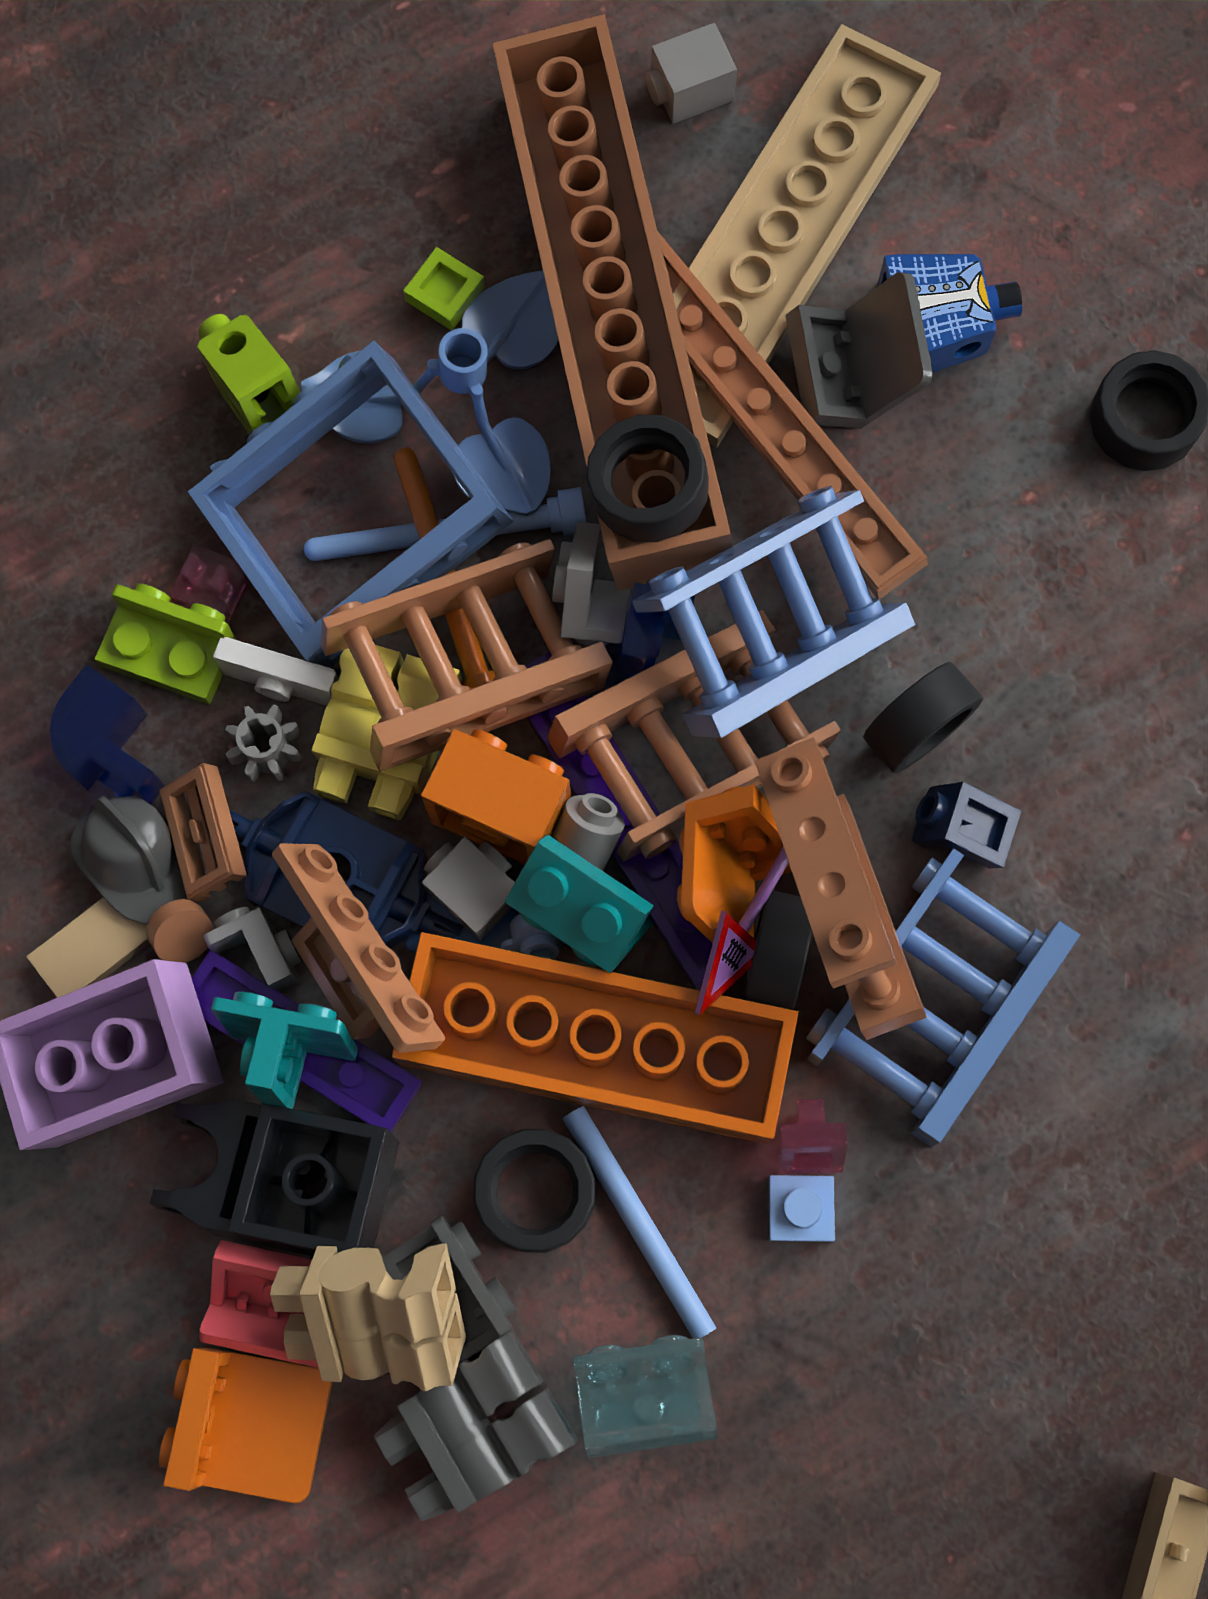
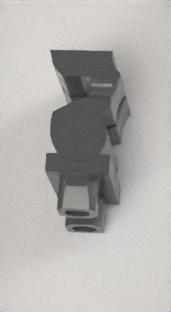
(461, 1443)

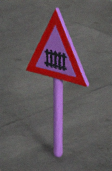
(733, 945)

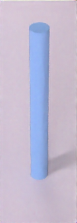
(639, 1223)

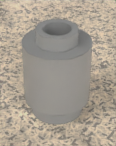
(590, 827)

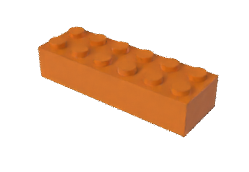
(602, 1039)

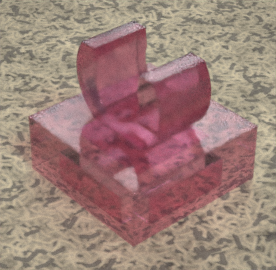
(210, 581)
(811, 1143)

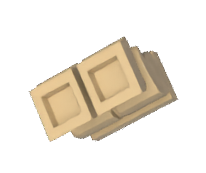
(370, 1323)

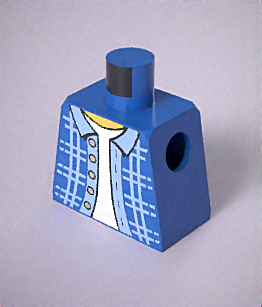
(955, 303)

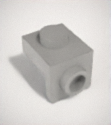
(272, 950)

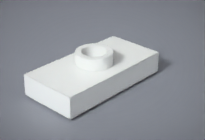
(275, 673)

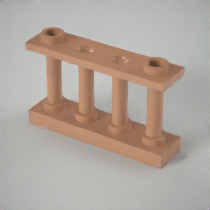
(512, 693)
(641, 703)
(839, 889)

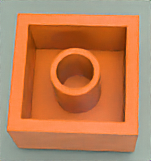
(494, 794)

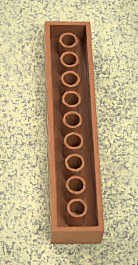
(606, 276)

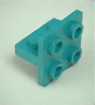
(279, 1042)

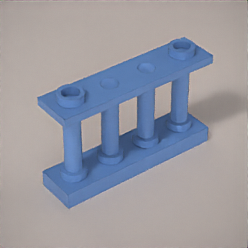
(820, 648)
(1004, 1003)

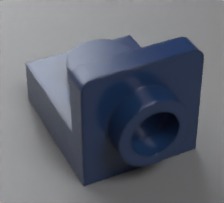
(967, 821)

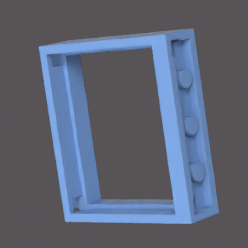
(280, 442)

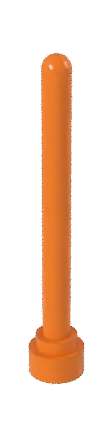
(425, 520)

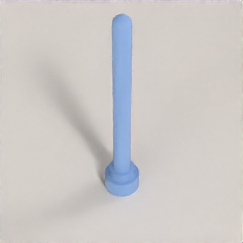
(558, 514)

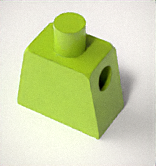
(245, 366)

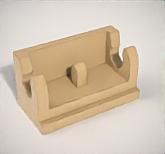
(1170, 1542)

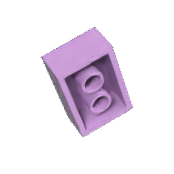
(105, 1055)

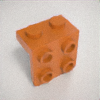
(725, 849)
(245, 1425)

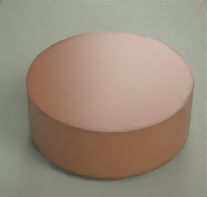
(178, 931)

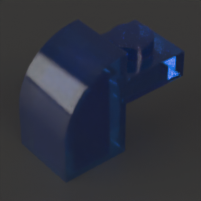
(88, 734)

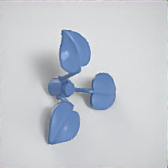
(504, 322)

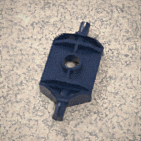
(383, 867)

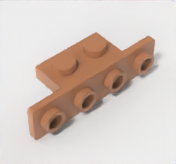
(350, 958)

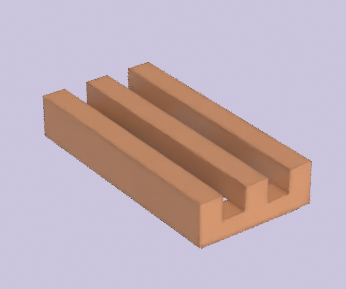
(210, 828)

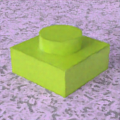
(444, 288)

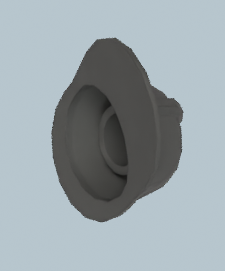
(128, 856)

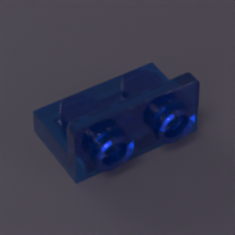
(642, 637)

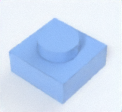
(801, 1208)

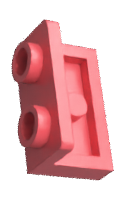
(241, 1303)

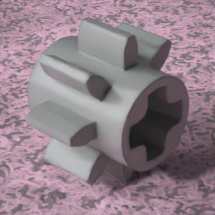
(246, 737)

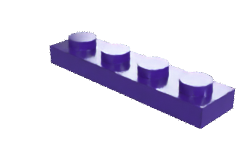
(365, 1087)

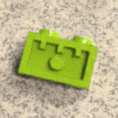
(164, 642)

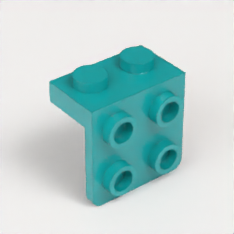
(579, 905)

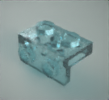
(644, 1396)

